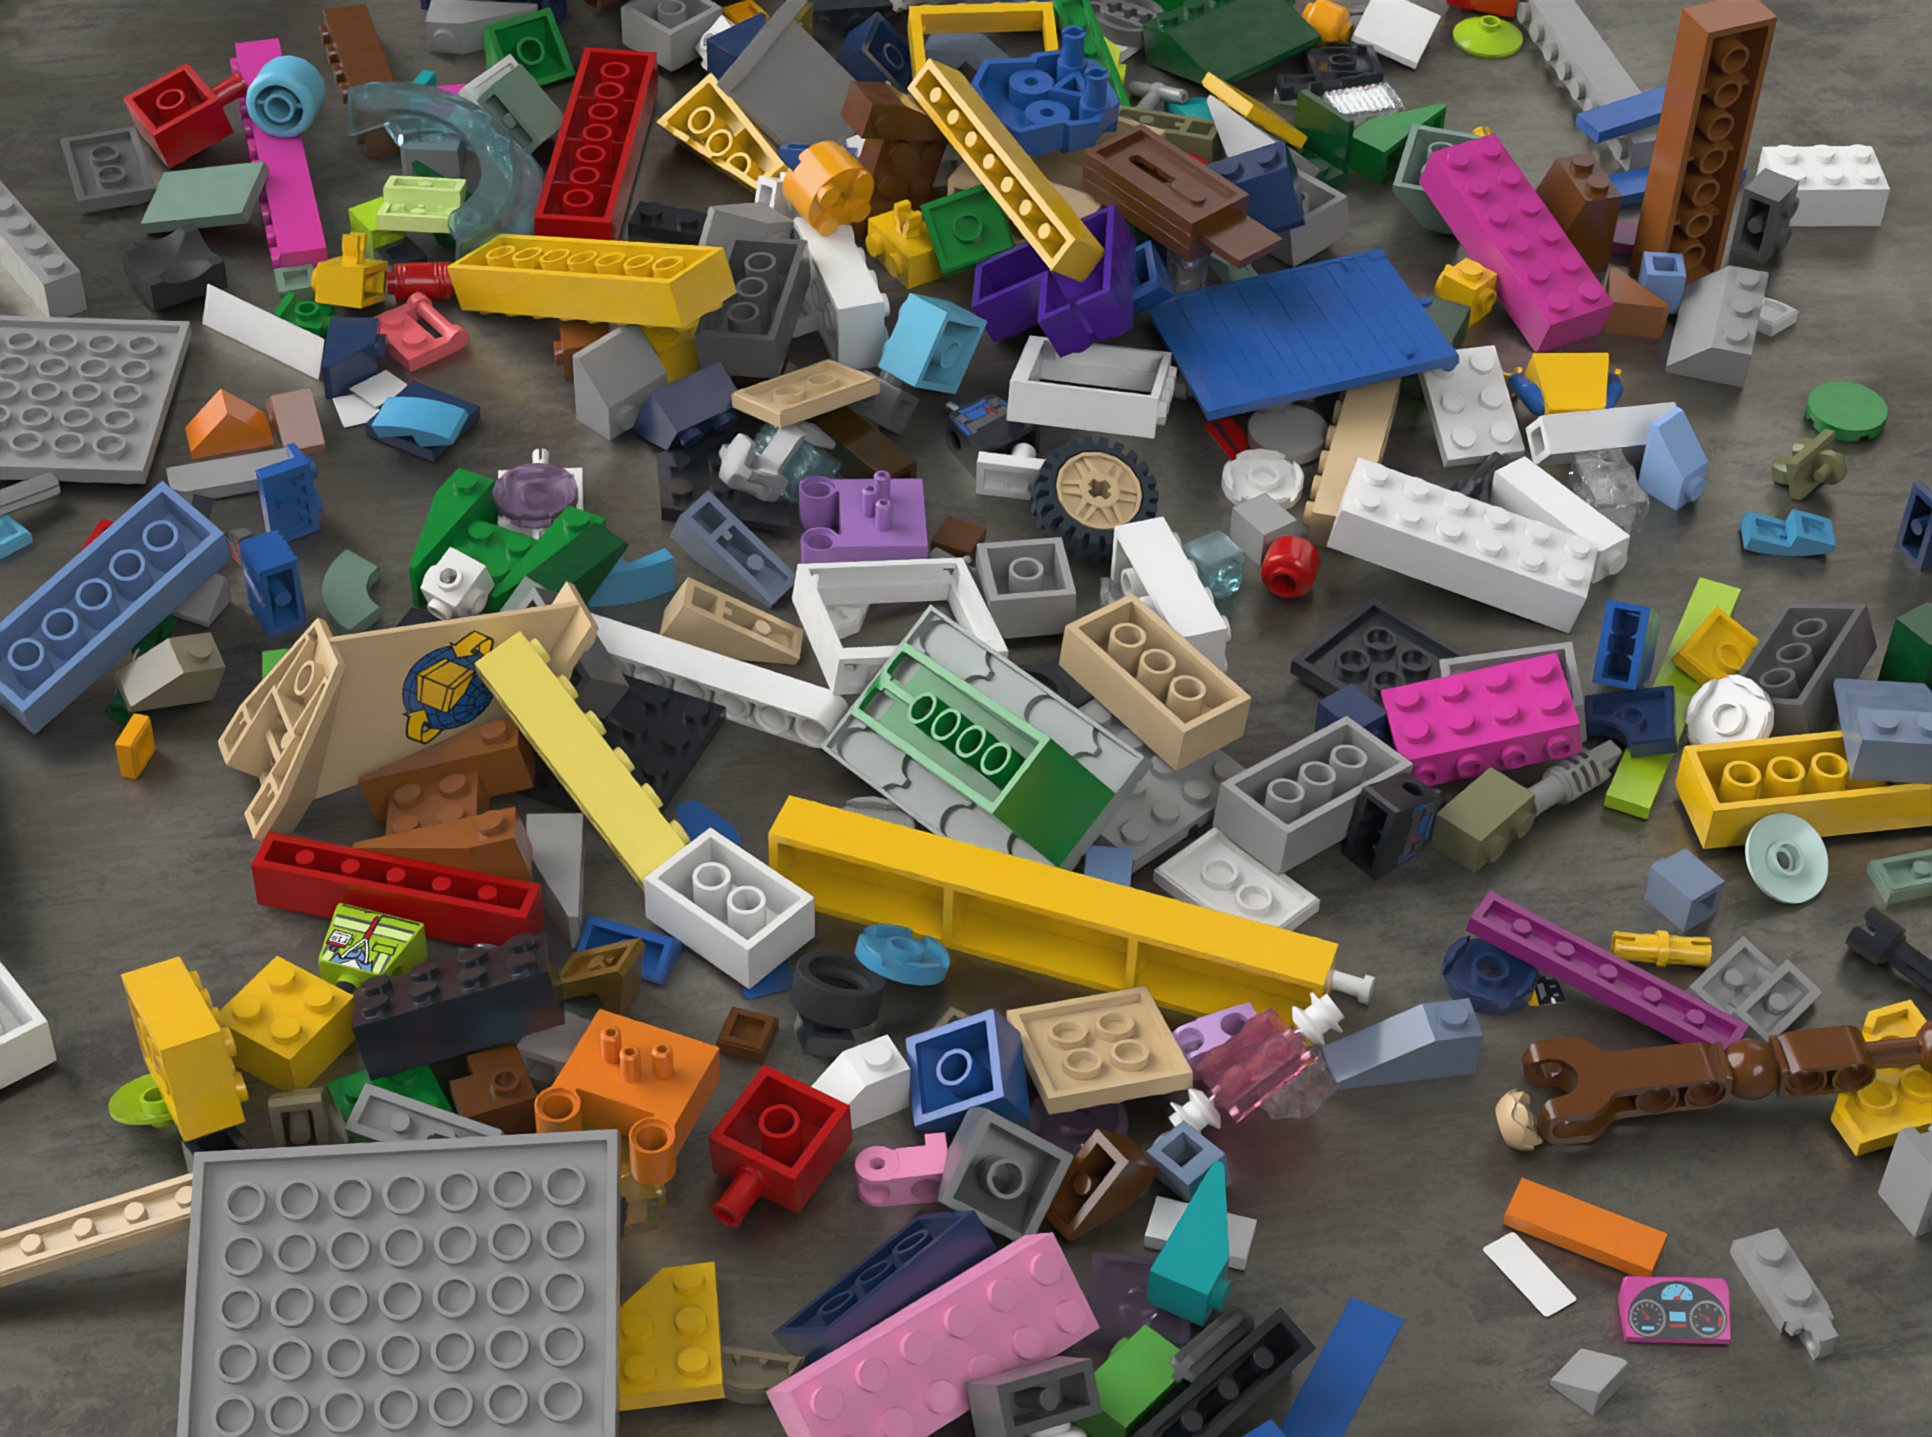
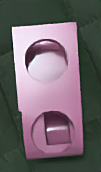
(902, 1174)

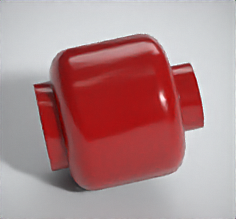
(1290, 567)

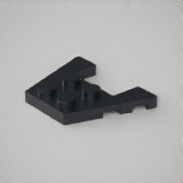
(1331, 68)
(694, 470)

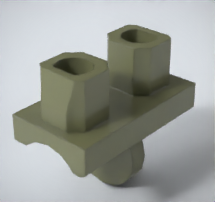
(1810, 464)

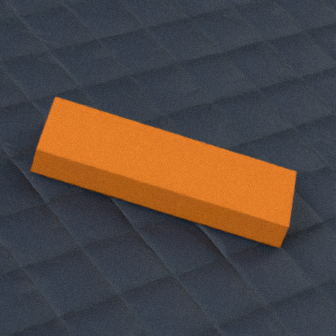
(1584, 1229)

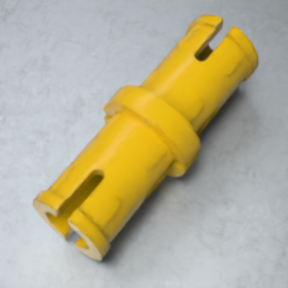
(1662, 949)

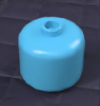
(286, 96)

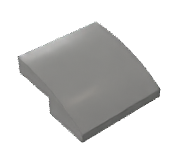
(1756, 990)

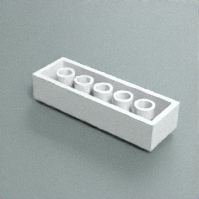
(1464, 545)

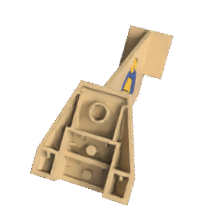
(376, 697)

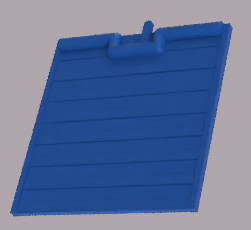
(1299, 334)

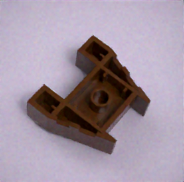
(899, 147)

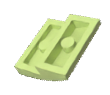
(420, 203)

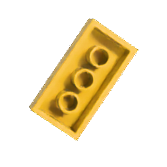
(186, 1048)

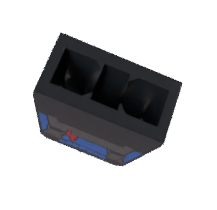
(984, 428)
(1391, 823)

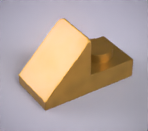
(608, 971)

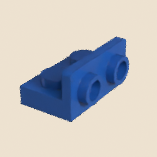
(289, 495)

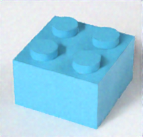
(932, 343)

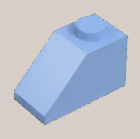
(1673, 461)

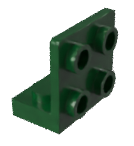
(1328, 138)

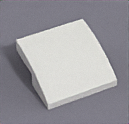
(1396, 29)

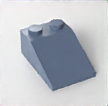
(1886, 729)

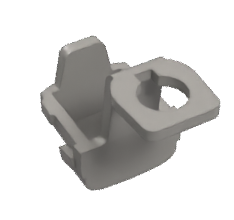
(762, 474)

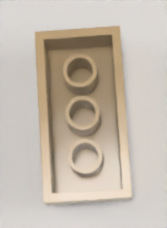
(1154, 681)

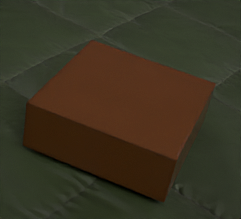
(959, 537)
(747, 1035)

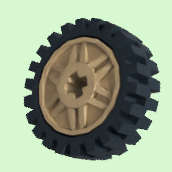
(1088, 492)

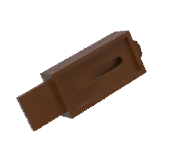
(1175, 198)

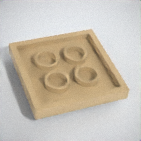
(1100, 1050)

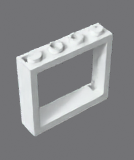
(1090, 407)
(882, 583)

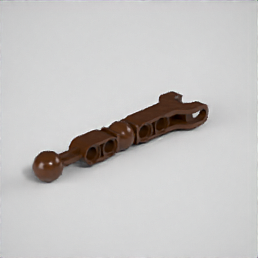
(1703, 1074)

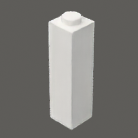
(1558, 436)
(1538, 496)

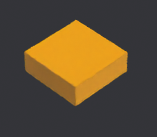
(742, 11)
(135, 746)

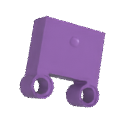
(875, 519)

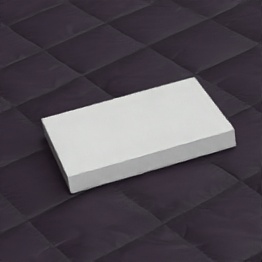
(1230, 880)

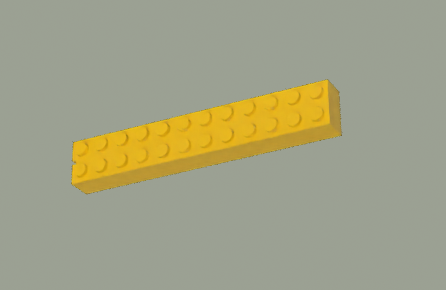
(1045, 916)

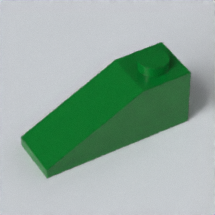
(1381, 140)

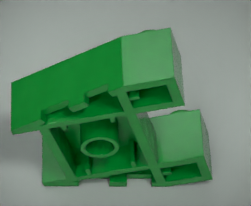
(465, 519)

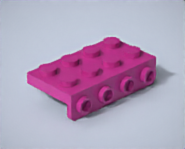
(1484, 720)

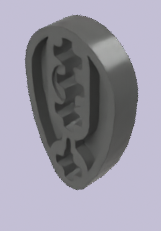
(1124, 19)

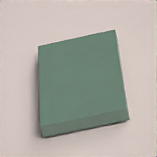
(205, 197)

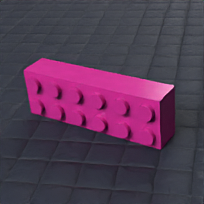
(1516, 236)

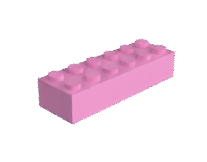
(914, 1365)

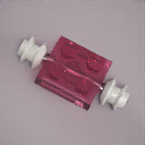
(1256, 1063)

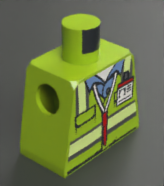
(369, 945)

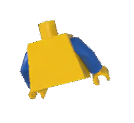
(1565, 383)

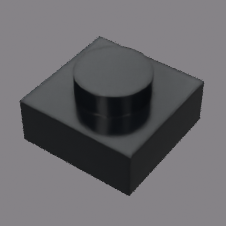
(398, 252)
(822, 1040)

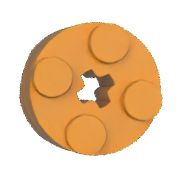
(829, 187)

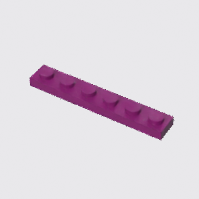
(1602, 974)

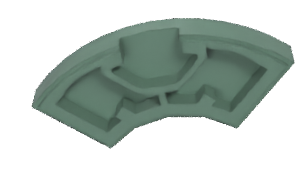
(347, 593)

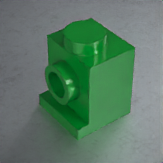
(306, 315)

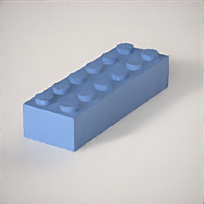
(104, 603)

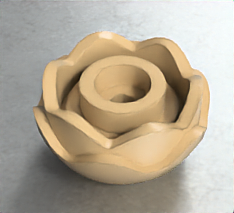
(1517, 1121)

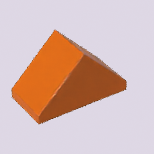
(227, 426)

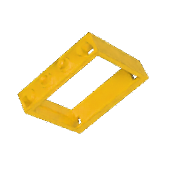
(978, 19)

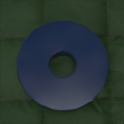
(1487, 994)

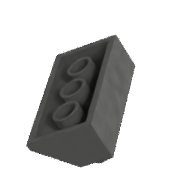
(1802, 658)

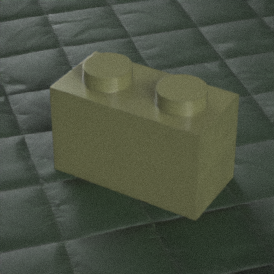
(1483, 820)

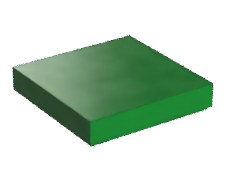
(966, 229)

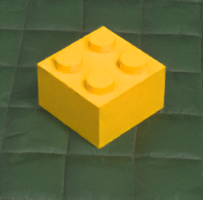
(288, 1025)

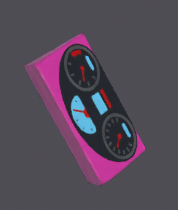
(1675, 1310)

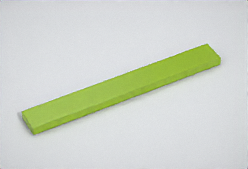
(1640, 778)

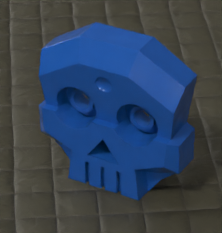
(1051, 97)

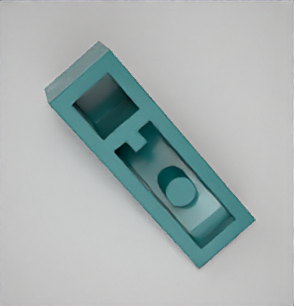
(1195, 1259)

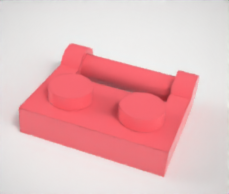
(411, 342)

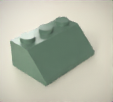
(1406, 186)

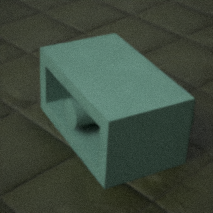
(522, 108)

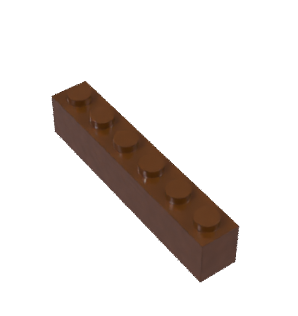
(356, 60)

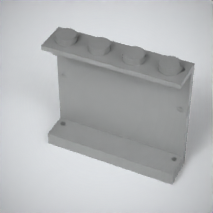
(790, 83)

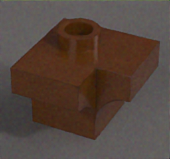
(497, 1091)

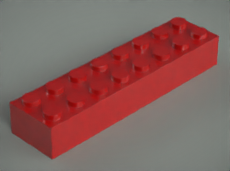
(598, 145)

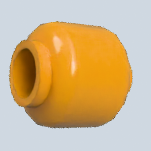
(1329, 20)

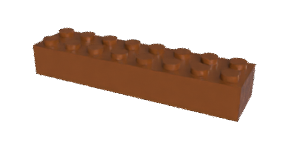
(1704, 133)

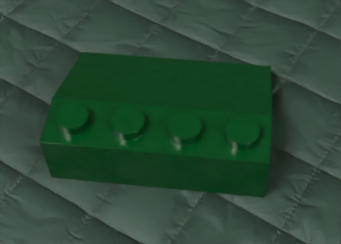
(1225, 38)

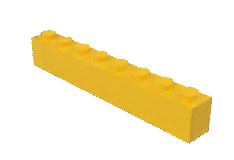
(1006, 171)

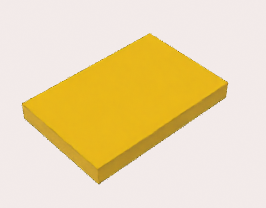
(1254, 110)

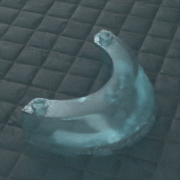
(424, 113)

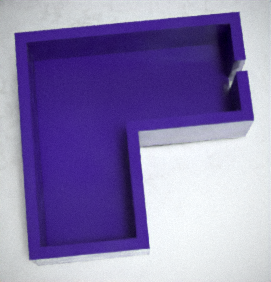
(1022, 291)

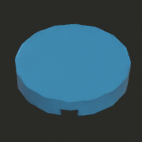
(900, 957)

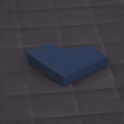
(1637, 718)

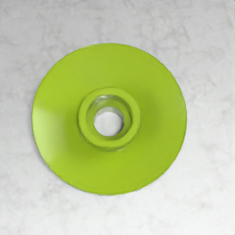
(1487, 37)
(140, 1104)

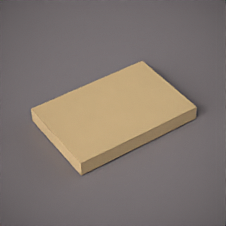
(805, 393)

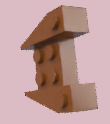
(442, 798)

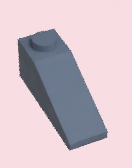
(731, 550)
(1410, 1046)

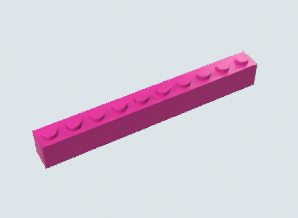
(287, 195)

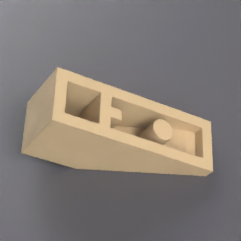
(729, 626)

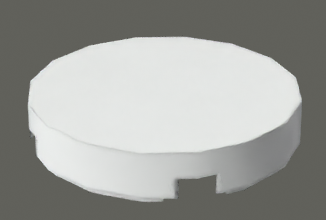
(1262, 472)
(1729, 712)

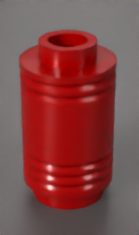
(423, 277)

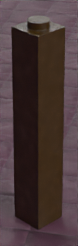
(858, 444)

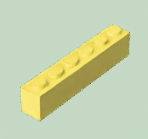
(580, 757)

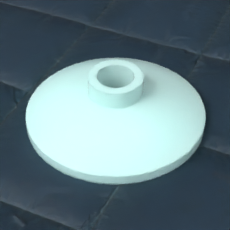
(1799, 851)

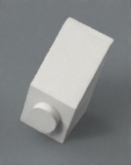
(869, 1079)

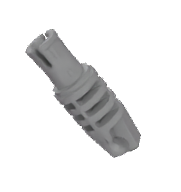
(1574, 776)

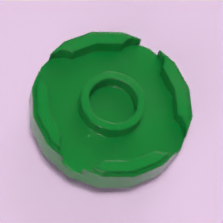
(1847, 409)

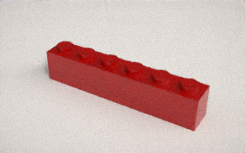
(448, 900)

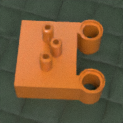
(636, 1082)

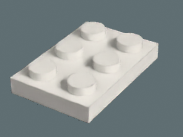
(1472, 409)

